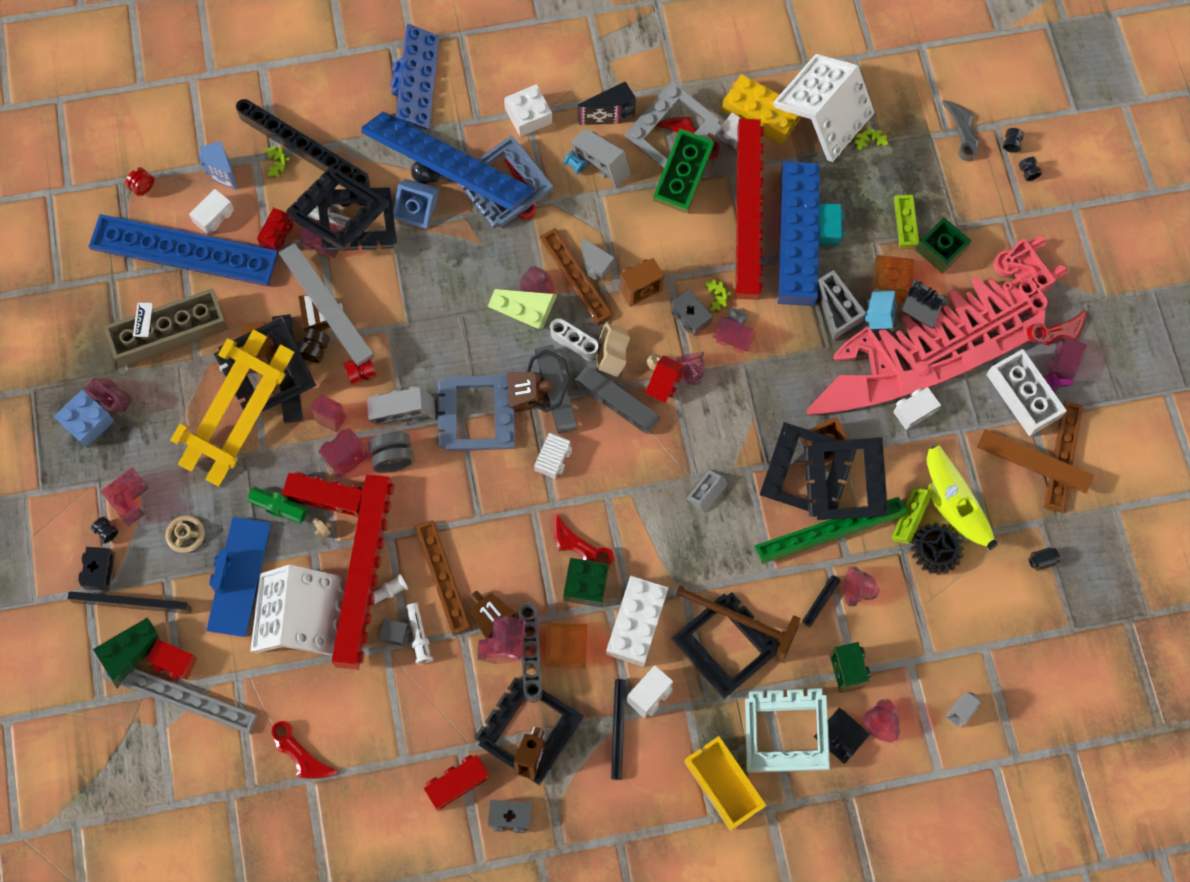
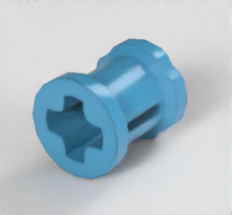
(575, 162)

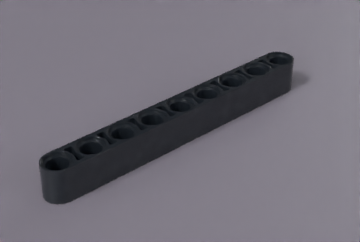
(296, 140)

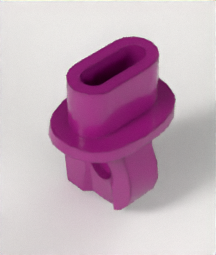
(1054, 382)

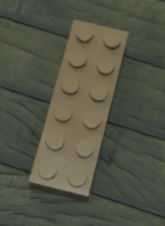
(169, 328)

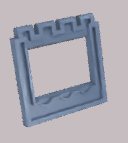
(527, 170)
(447, 423)

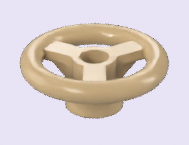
(190, 534)

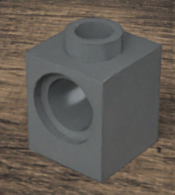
(394, 632)

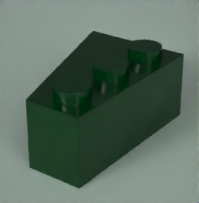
(127, 650)

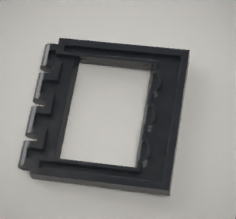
(319, 191)
(366, 240)
(296, 367)
(781, 461)
(874, 478)
(705, 662)
(509, 705)

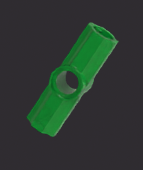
(277, 505)

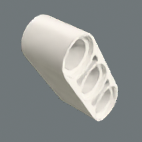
(569, 332)

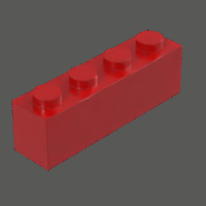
(323, 494)

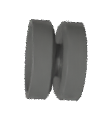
(391, 452)

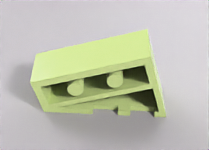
(524, 306)

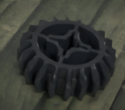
(942, 533)

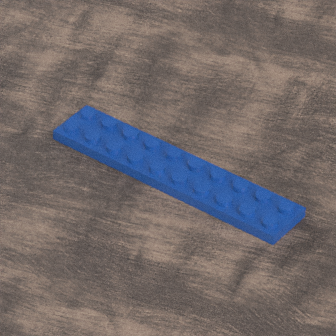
(447, 160)
(183, 250)

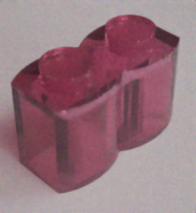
(108, 394)

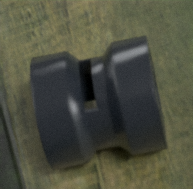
(1013, 140)
(1030, 169)
(104, 529)

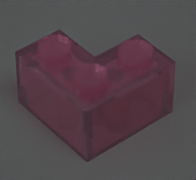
(122, 494)
(505, 643)

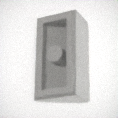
(707, 490)

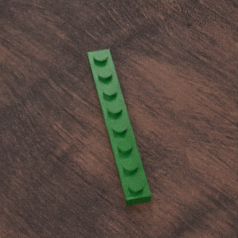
(824, 532)

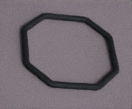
(566, 382)

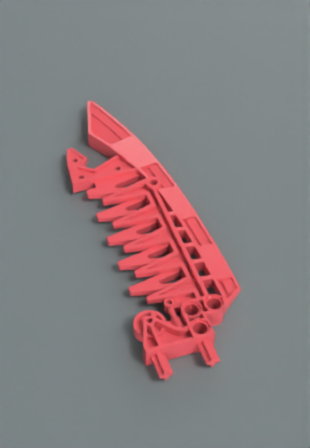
(926, 370)

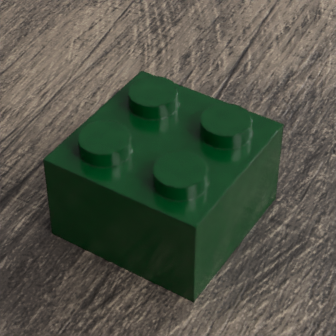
(943, 245)
(585, 582)
(849, 667)

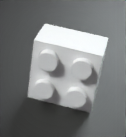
(528, 110)
(649, 692)

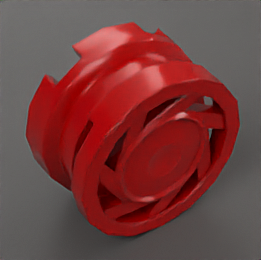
(139, 181)

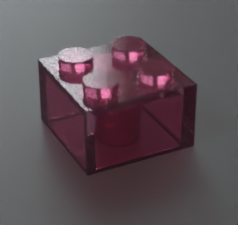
(343, 453)

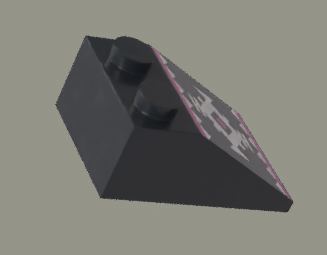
(608, 107)

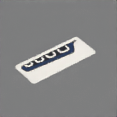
(142, 319)

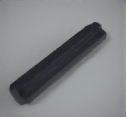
(820, 601)

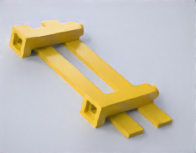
(245, 359)

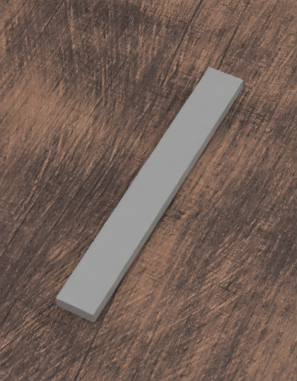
(326, 304)
(189, 700)

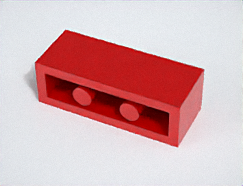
(456, 782)

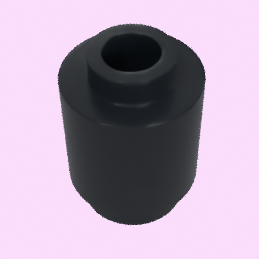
(1044, 558)

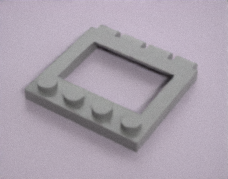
(658, 109)

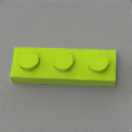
(906, 221)
(909, 523)

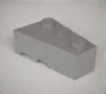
(602, 155)
(839, 305)
(401, 405)

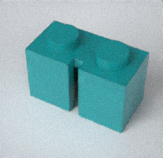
(830, 224)

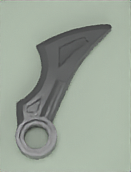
(963, 122)

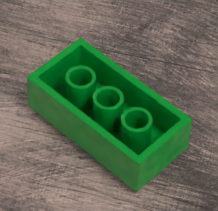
(683, 171)

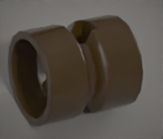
(314, 344)

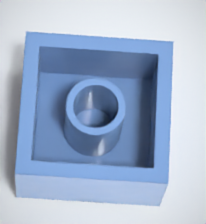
(84, 418)

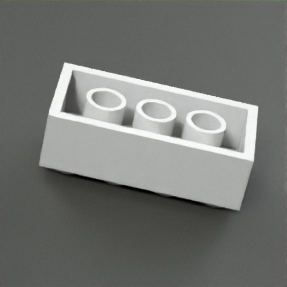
(1026, 392)
(636, 621)

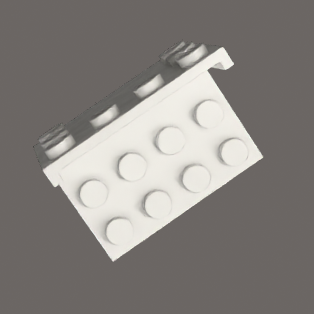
(832, 97)
(297, 610)

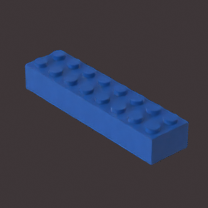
(798, 234)

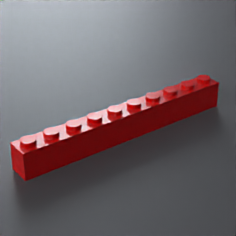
(748, 209)
(362, 571)

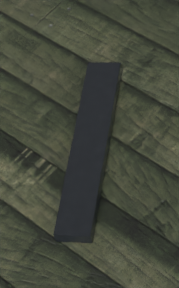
(292, 407)
(129, 602)

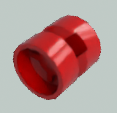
(357, 373)

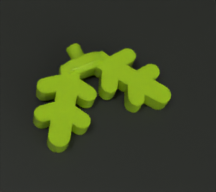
(875, 135)
(279, 166)
(720, 300)

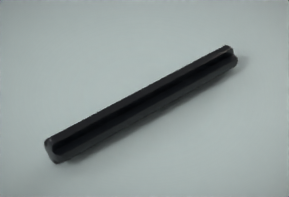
(618, 729)

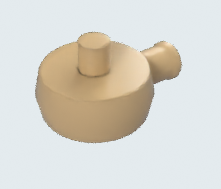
(652, 361)
(321, 528)

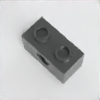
(689, 303)
(500, 809)

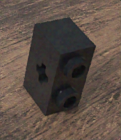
(101, 577)

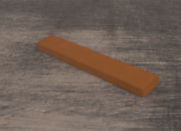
(576, 276)
(1064, 451)
(1035, 461)
(443, 578)

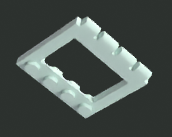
(787, 760)

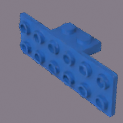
(415, 77)
(237, 577)

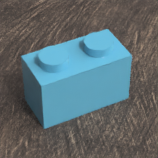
(881, 310)

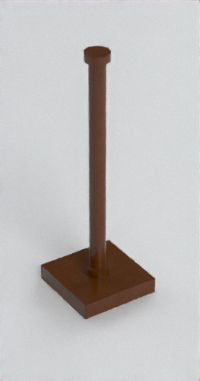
(785, 637)

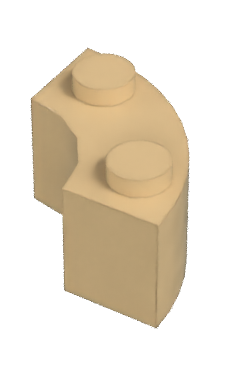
(613, 349)

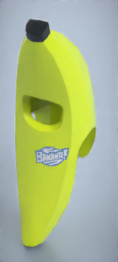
(956, 500)

